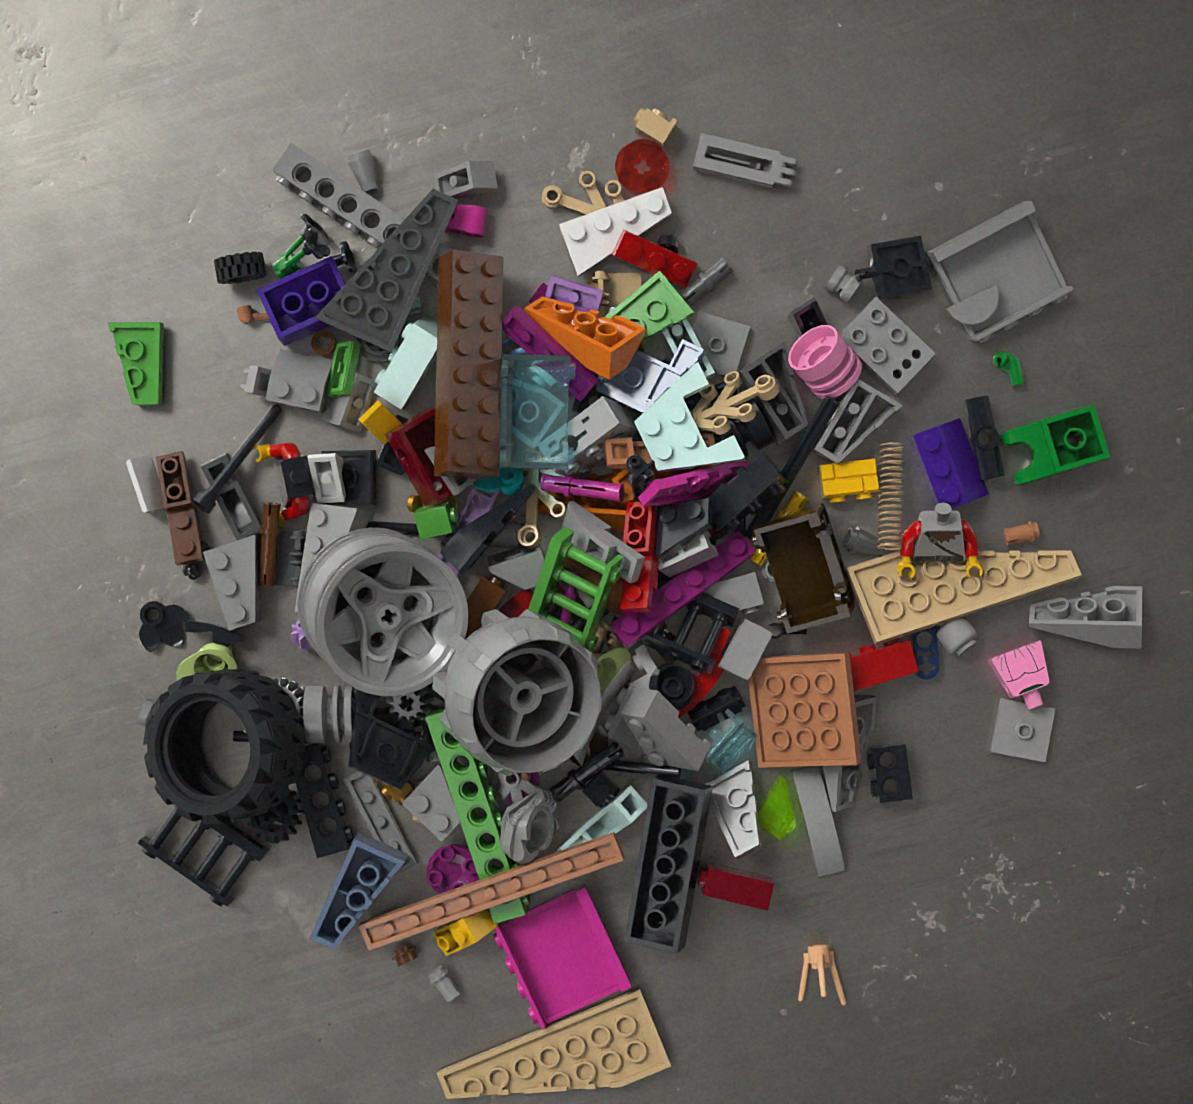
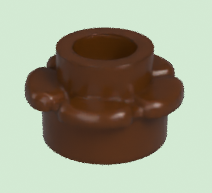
(404, 954)

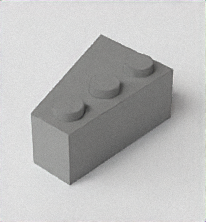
(858, 414)
(661, 731)

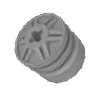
(328, 714)

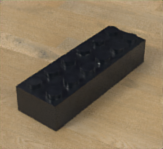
(668, 863)

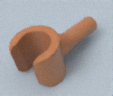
(246, 315)

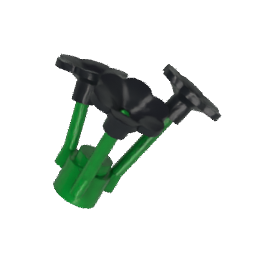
(315, 242)

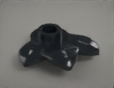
(165, 628)

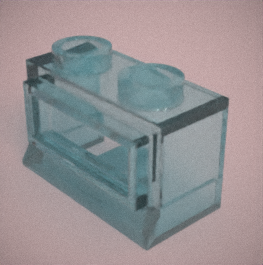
(730, 745)

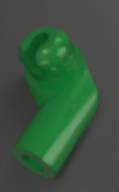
(1010, 364)

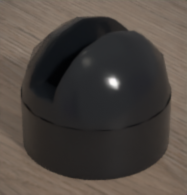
(669, 240)

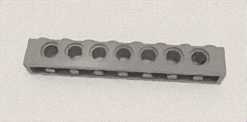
(296, 160)

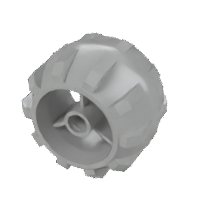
(539, 714)

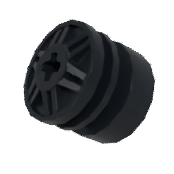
(754, 431)

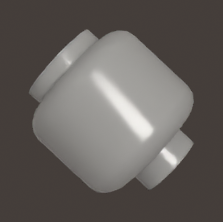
(957, 636)

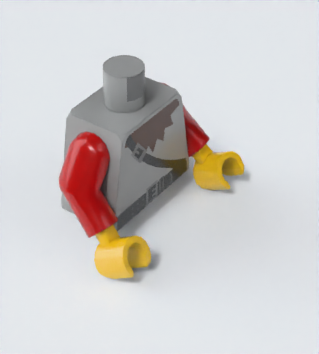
(939, 537)

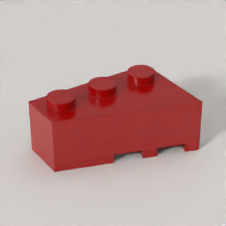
(882, 663)

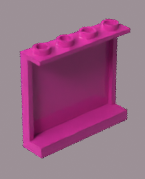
(562, 956)

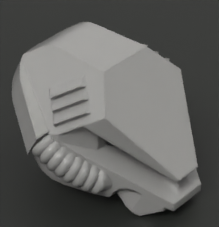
(520, 835)

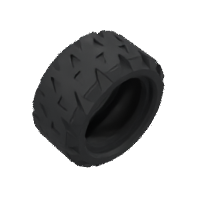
(176, 755)

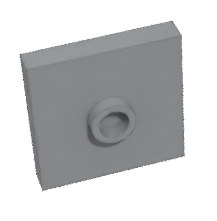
(721, 340)
(1022, 731)

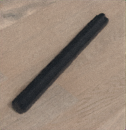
(796, 460)

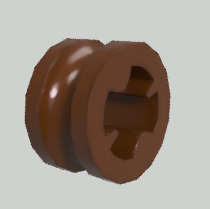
(320, 350)

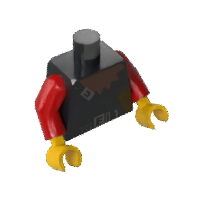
(293, 478)

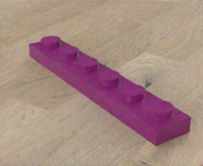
(683, 590)

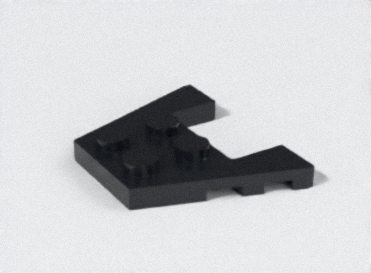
(383, 749)

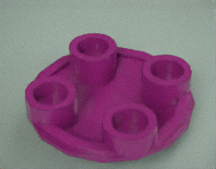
(451, 868)

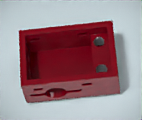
(409, 443)

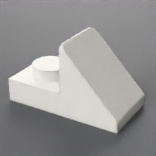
(327, 477)
(643, 661)

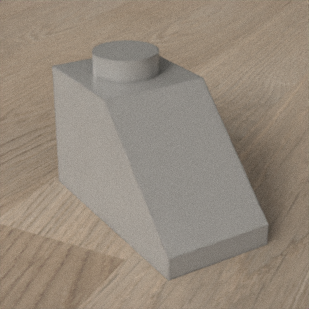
(466, 179)
(739, 591)

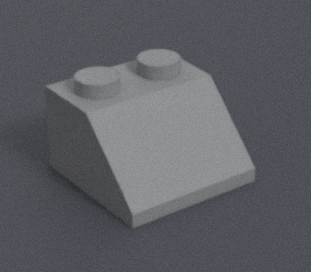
(299, 381)

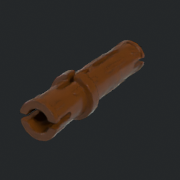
(269, 543)

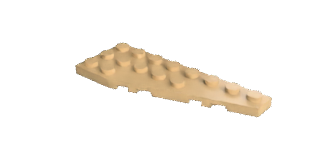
(944, 592)
(585, 1051)

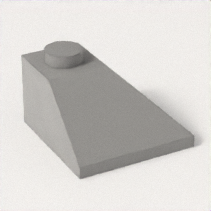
(518, 566)

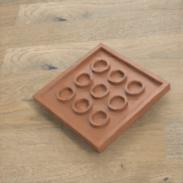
(804, 711)

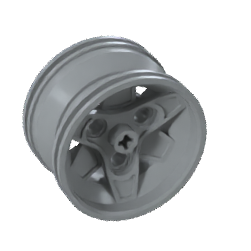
(338, 570)

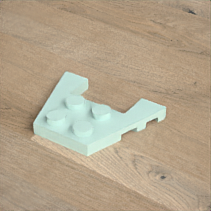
(672, 433)

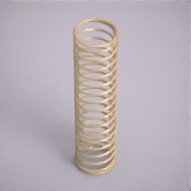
(890, 493)

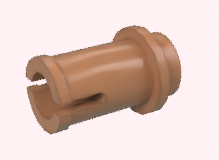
(1021, 533)

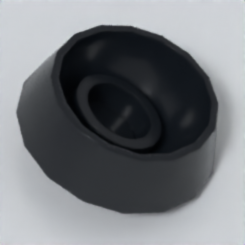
(674, 683)

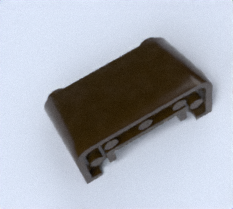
(806, 568)

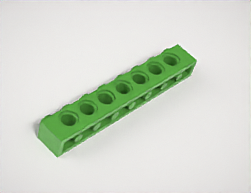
(472, 824)

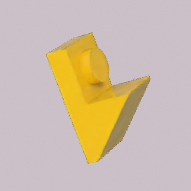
(379, 421)

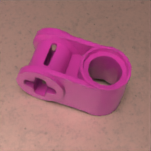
(468, 221)

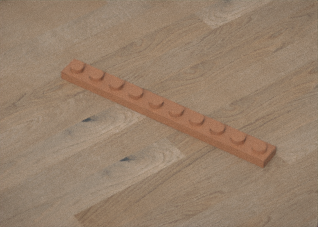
(492, 891)

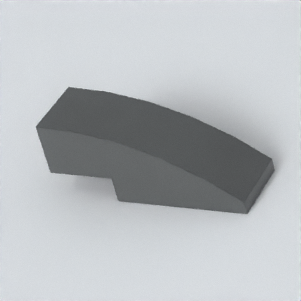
(233, 499)

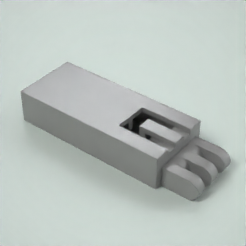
(733, 158)

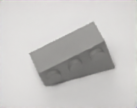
(235, 579)

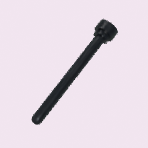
(206, 499)

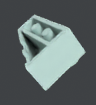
(409, 363)

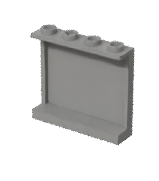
(1006, 254)

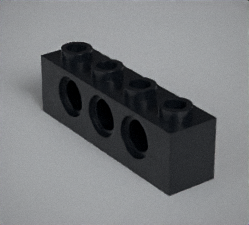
(324, 842)

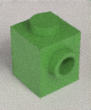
(436, 519)

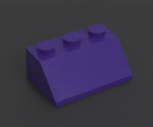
(299, 298)
(948, 464)

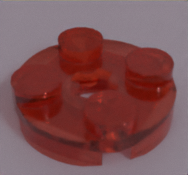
(633, 154)

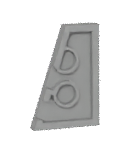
(736, 809)

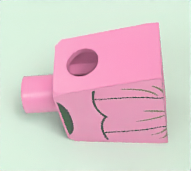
(1022, 672)

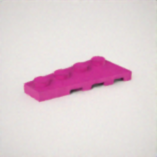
(689, 485)

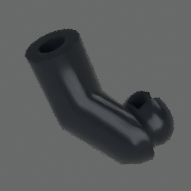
(191, 570)

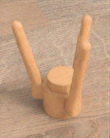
(819, 957)

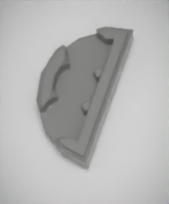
(976, 307)

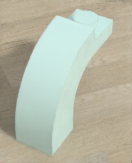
(608, 819)

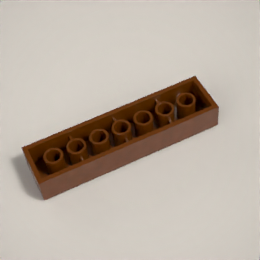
(468, 365)

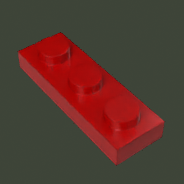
(654, 258)

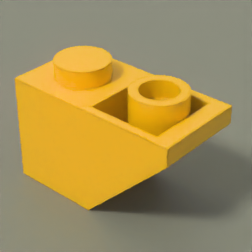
(464, 931)

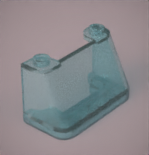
(535, 412)

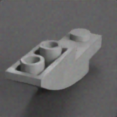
(594, 538)

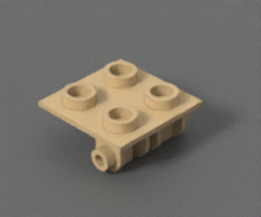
(616, 287)

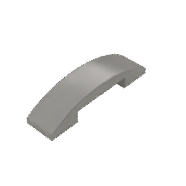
(818, 820)

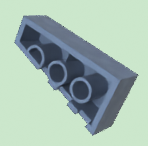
(359, 882)

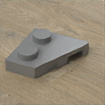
(434, 804)

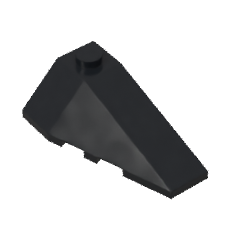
(473, 539)

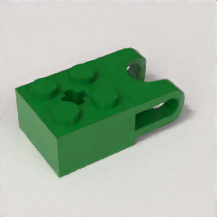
(1050, 447)

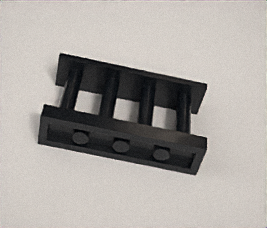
(721, 614)
(228, 835)

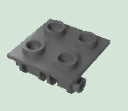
(289, 557)

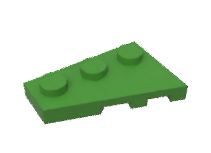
(142, 359)

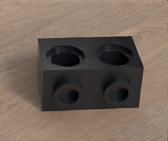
(897, 771)

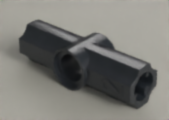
(981, 419)

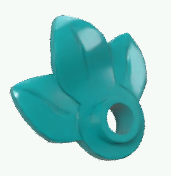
(508, 481)

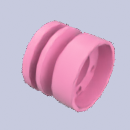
(825, 362)

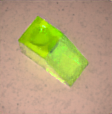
(777, 811)

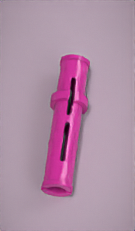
(611, 492)

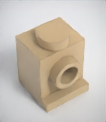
(654, 126)

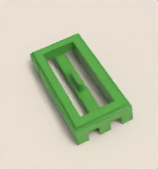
(343, 369)

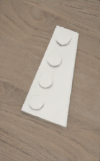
(595, 235)

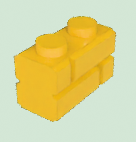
(847, 479)

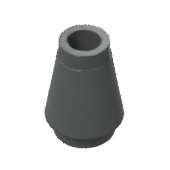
(862, 542)

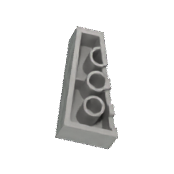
(325, 525)

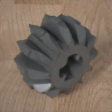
(413, 708)

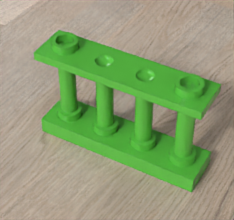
(554, 570)

